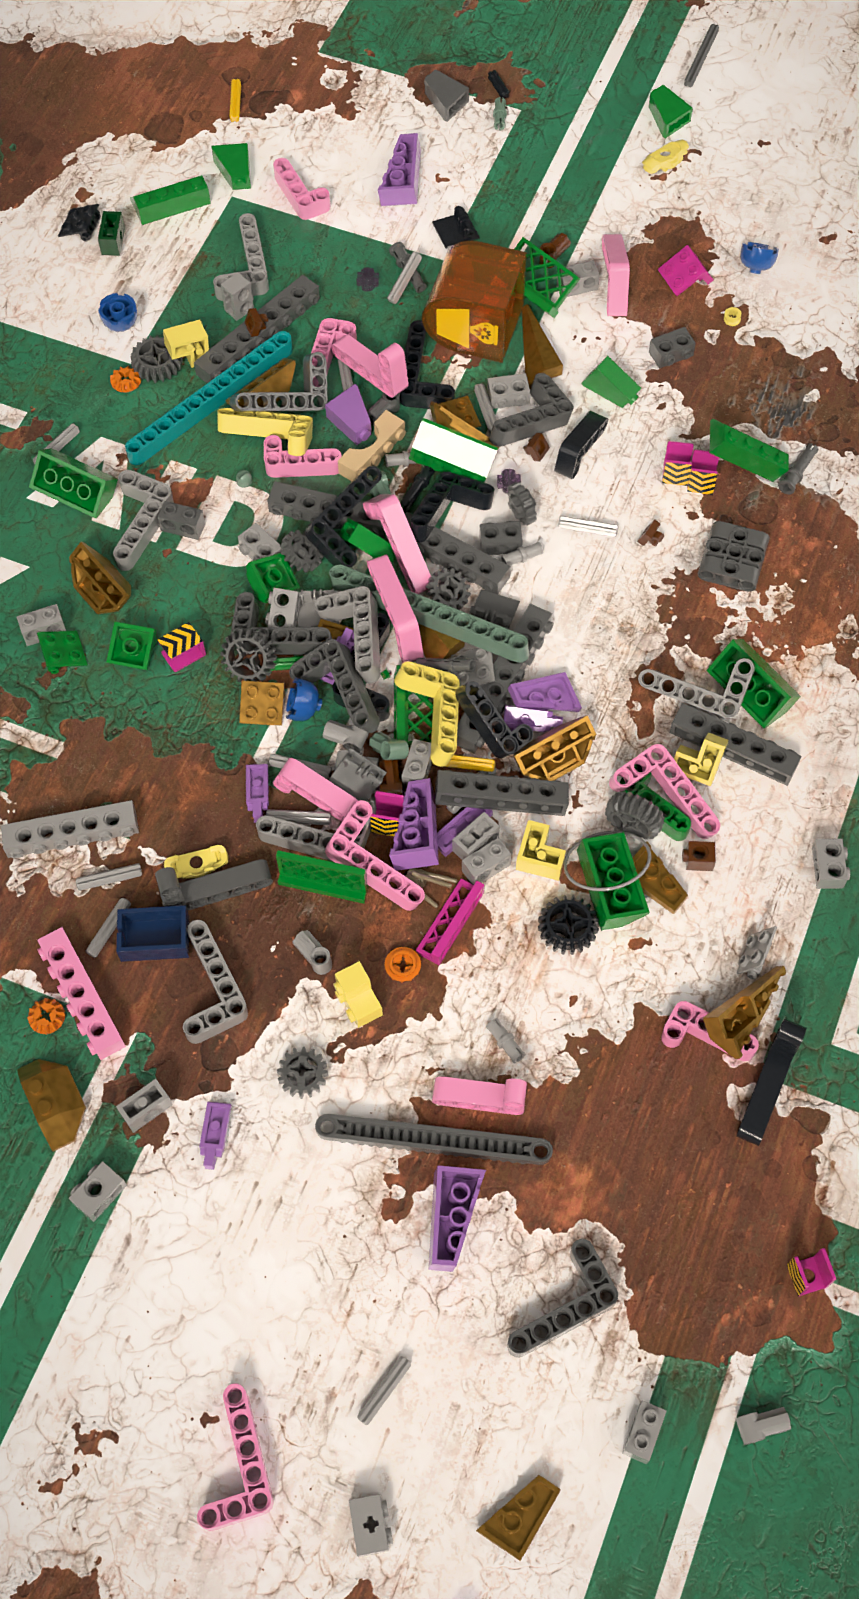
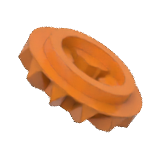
(125, 385)
(395, 957)
(42, 1025)

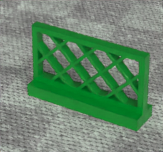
(537, 296)
(401, 714)
(322, 877)

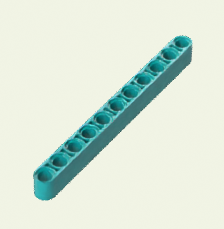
(207, 398)

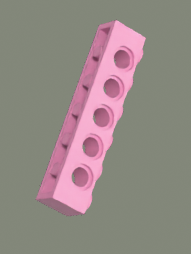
(110, 1040)

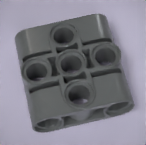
(731, 541)

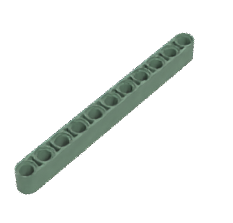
(443, 618)

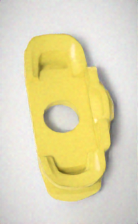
(656, 161)
(212, 858)

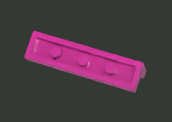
(466, 907)

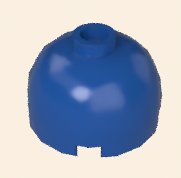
(758, 256)
(118, 312)
(303, 701)

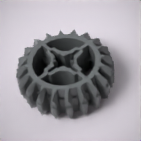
(145, 360)
(253, 663)
(634, 815)

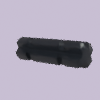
(498, 84)

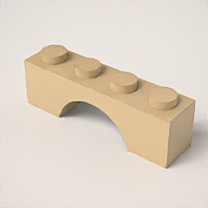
(388, 430)

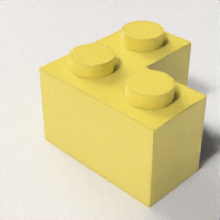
(186, 340)
(702, 764)
(536, 856)
(355, 991)

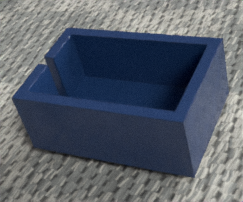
(152, 933)

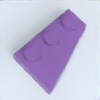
(547, 693)

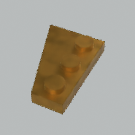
(658, 882)
(520, 1519)

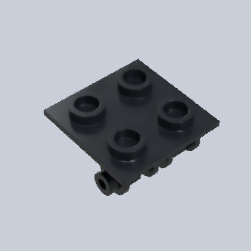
(81, 222)
(455, 228)

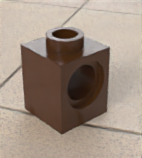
(706, 849)

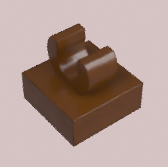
(255, 322)
(537, 447)
(651, 534)

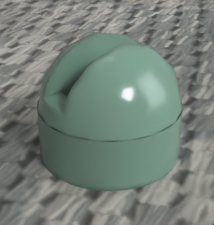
(243, 478)

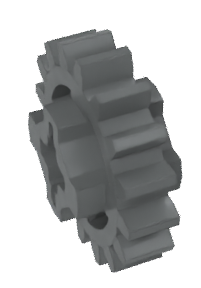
(521, 503)
(300, 552)
(449, 588)
(293, 1071)

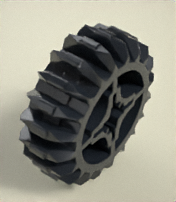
(584, 920)

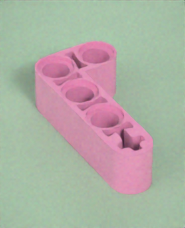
(305, 203)
(328, 333)
(313, 463)
(314, 788)
(691, 1026)
(481, 1095)

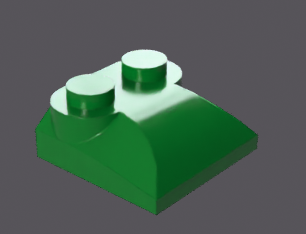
(269, 574)
(131, 645)

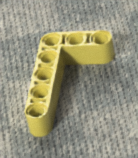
(263, 424)
(442, 688)

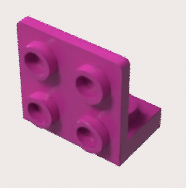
(684, 270)

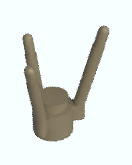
(420, 877)

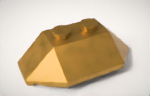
(275, 379)
(449, 420)
(98, 580)
(557, 750)
(53, 1101)

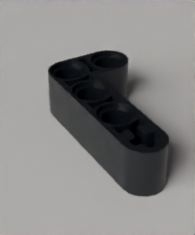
(579, 443)
(491, 718)

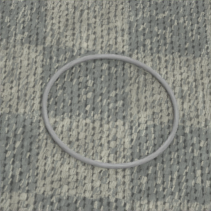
(613, 887)

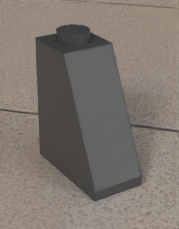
(445, 94)

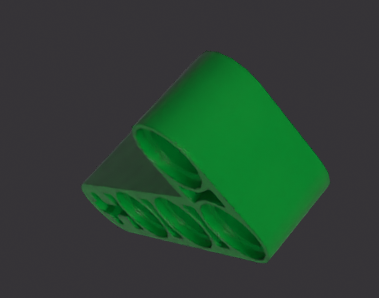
(679, 826)

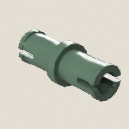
(499, 113)

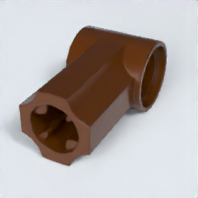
(555, 247)
(391, 780)

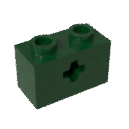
(111, 233)

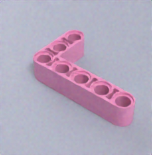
(618, 274)
(383, 371)
(390, 513)
(397, 607)
(670, 786)
(369, 861)
(246, 1463)

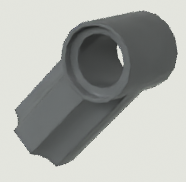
(385, 403)

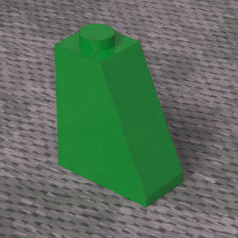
(669, 110)
(233, 164)
(612, 383)
(366, 540)

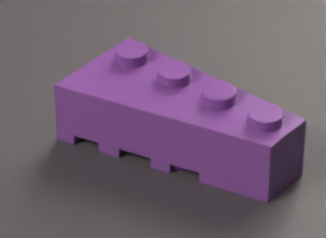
(402, 175)
(417, 830)
(452, 1208)

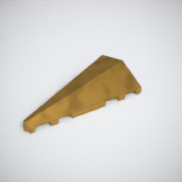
(538, 351)
(438, 644)
(735, 1019)

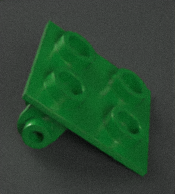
(61, 649)

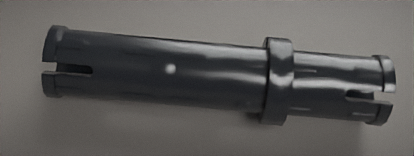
(420, 482)

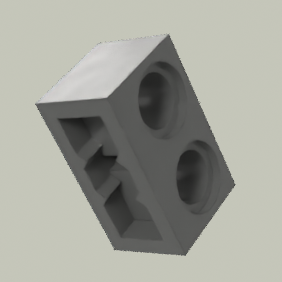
(672, 347)
(181, 520)
(505, 537)

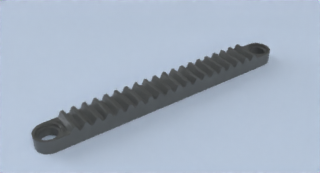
(434, 1139)

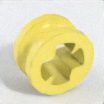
(732, 321)

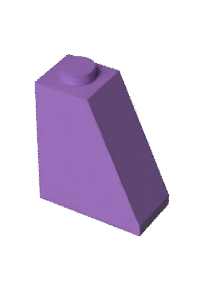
(350, 415)

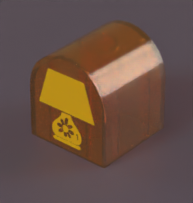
(477, 299)

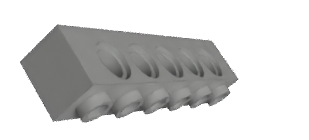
(59, 824)

